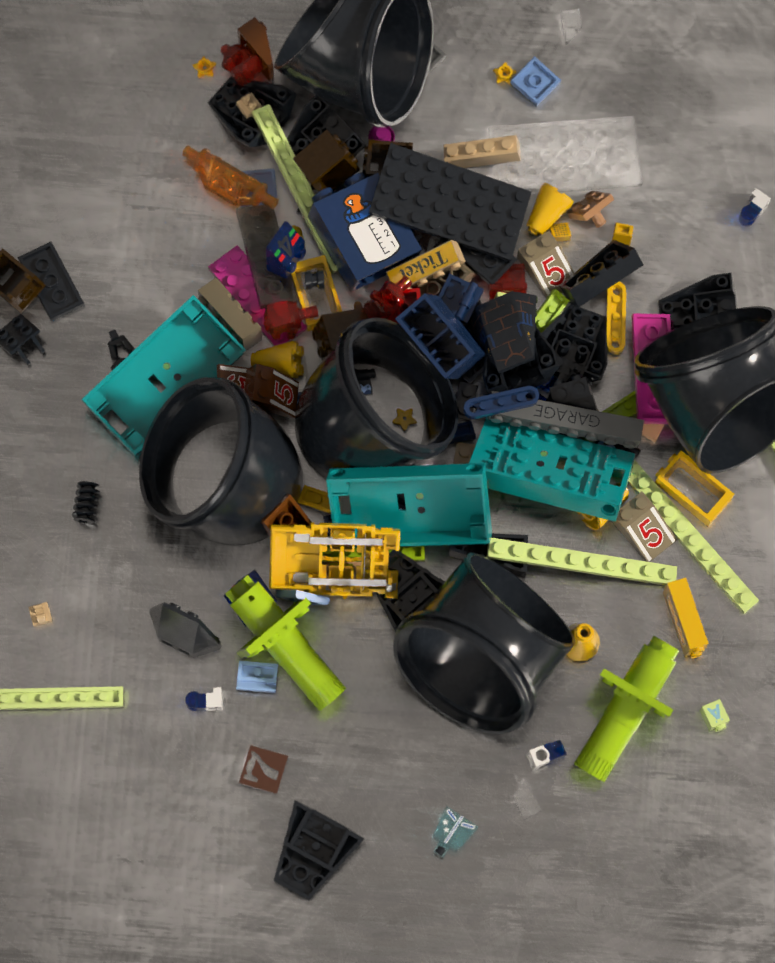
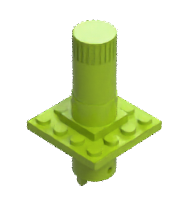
(278, 634)
(628, 707)

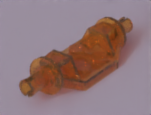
(228, 181)

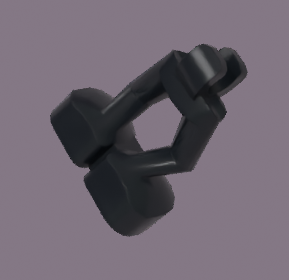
(117, 340)

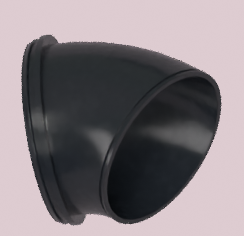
(362, 55)
(716, 385)
(338, 423)
(256, 480)
(482, 647)

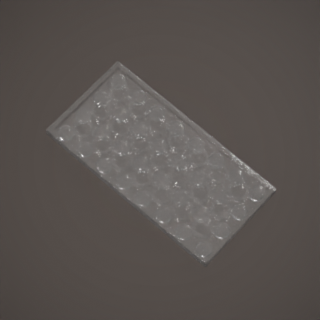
(572, 155)

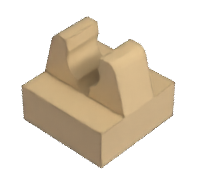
(248, 104)
(40, 614)

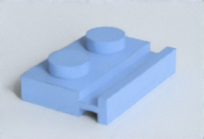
(257, 677)

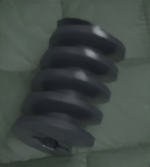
(84, 502)

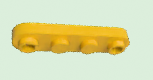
(616, 318)

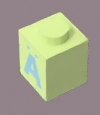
(715, 716)

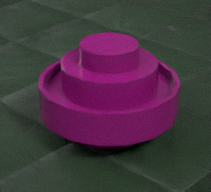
(381, 133)

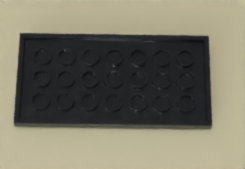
(450, 202)

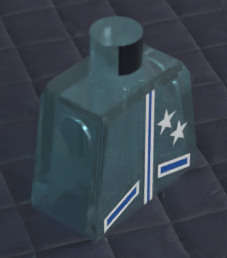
(452, 832)

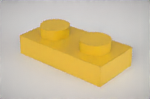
(315, 499)

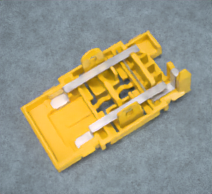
(298, 559)

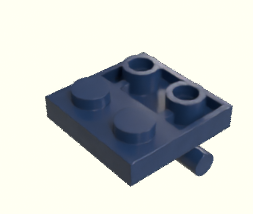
(461, 297)

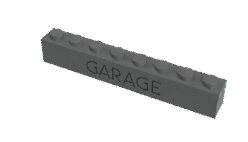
(575, 422)

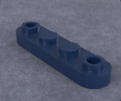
(501, 402)

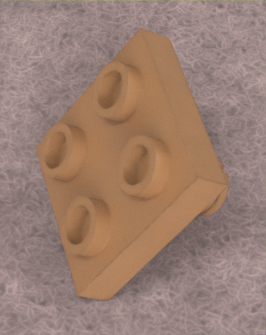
(591, 207)

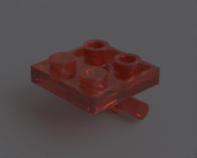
(512, 280)

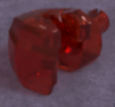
(240, 63)
(387, 300)
(286, 317)

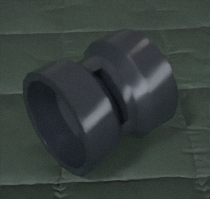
(314, 280)

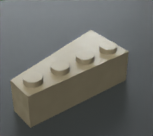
(230, 313)

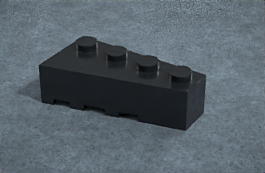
(601, 272)
(463, 550)

